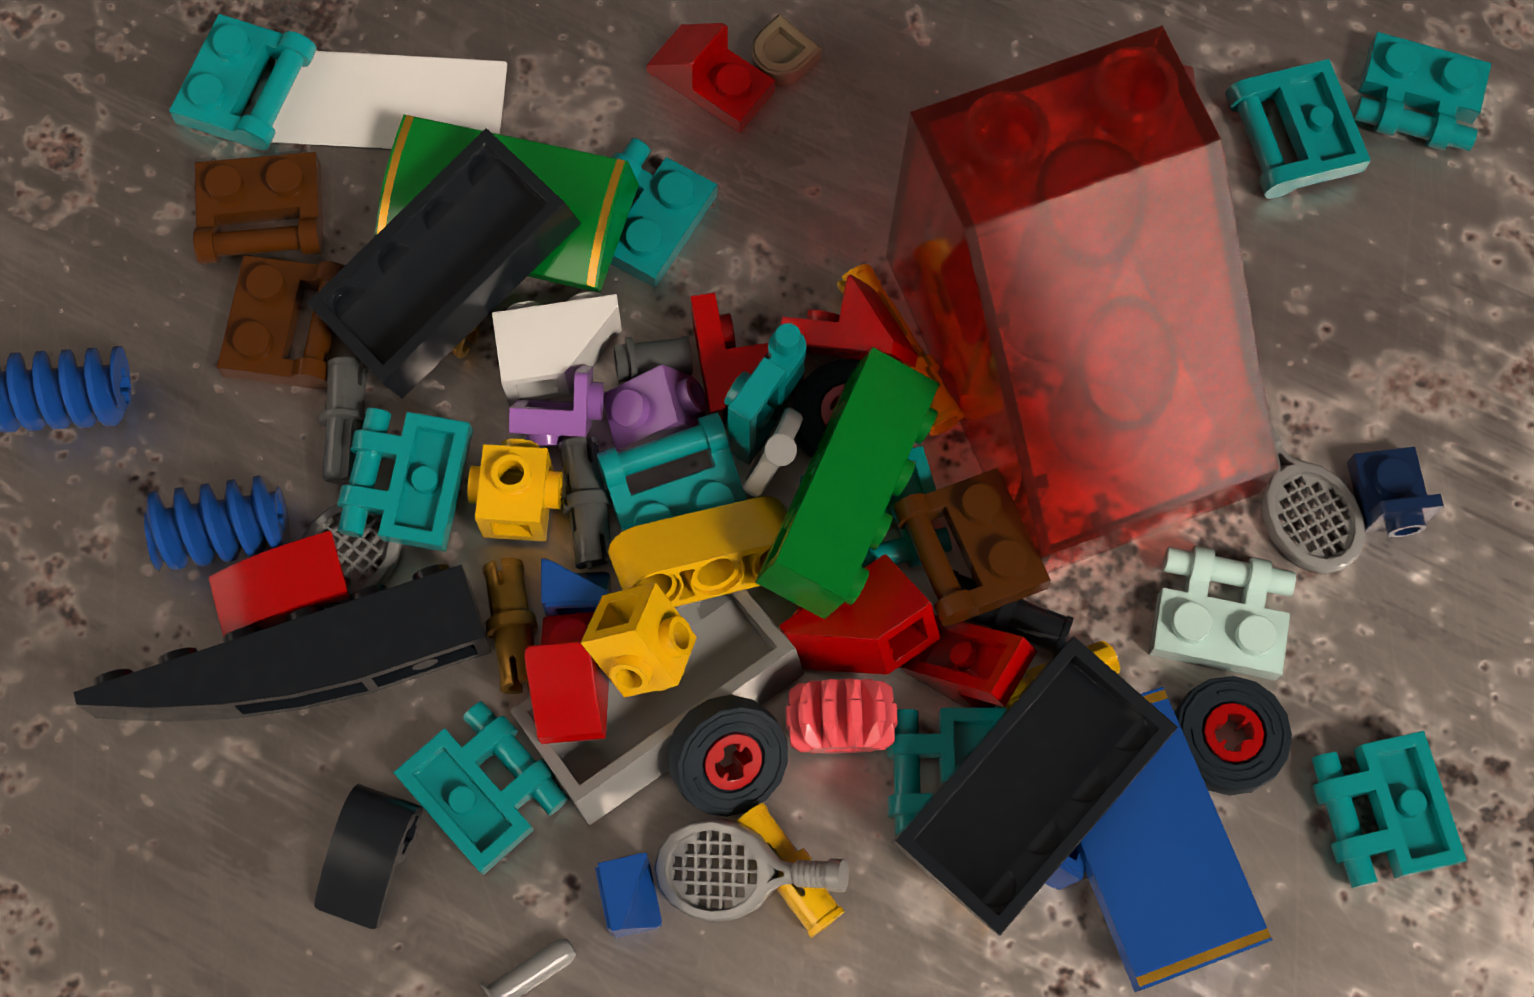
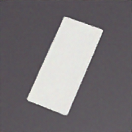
(364, 97)

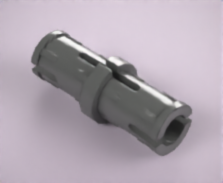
(586, 502)

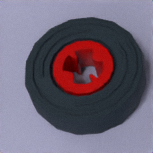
(1256, 713)
(699, 747)

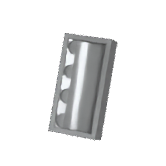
(734, 654)

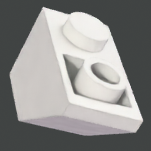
(547, 343)

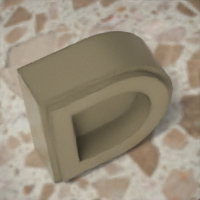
(784, 51)

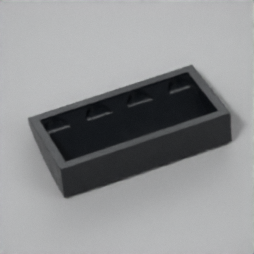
(444, 263)
(1034, 785)

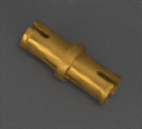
(510, 621)

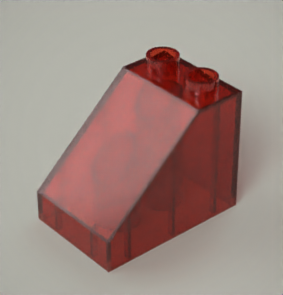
(1087, 294)

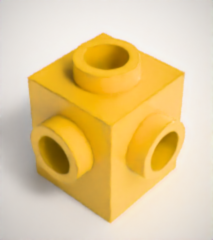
(514, 490)
(639, 640)

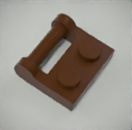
(258, 192)
(266, 320)
(989, 538)

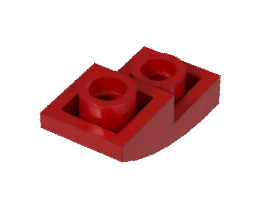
(277, 582)

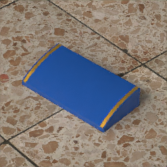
(1169, 870)

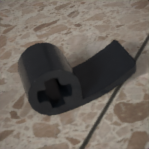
(366, 845)

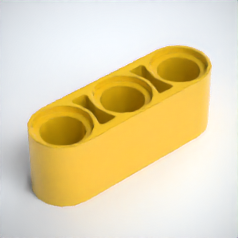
(699, 551)

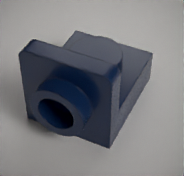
(1392, 491)

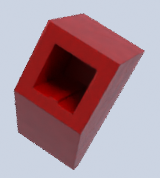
(874, 634)

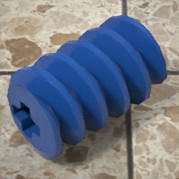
(65, 392)
(215, 524)

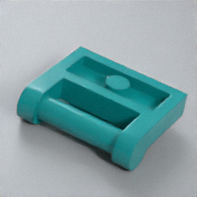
(228, 74)
(1315, 121)
(681, 496)

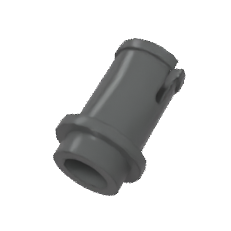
(638, 358)

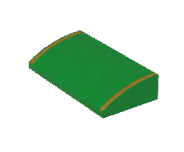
(591, 185)

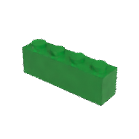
(849, 485)

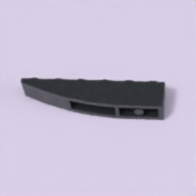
(309, 660)

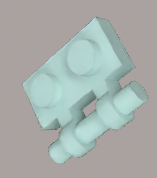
(1220, 631)

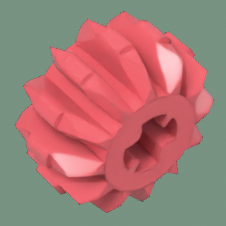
(841, 716)

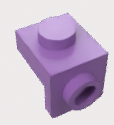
(653, 406)
(549, 421)

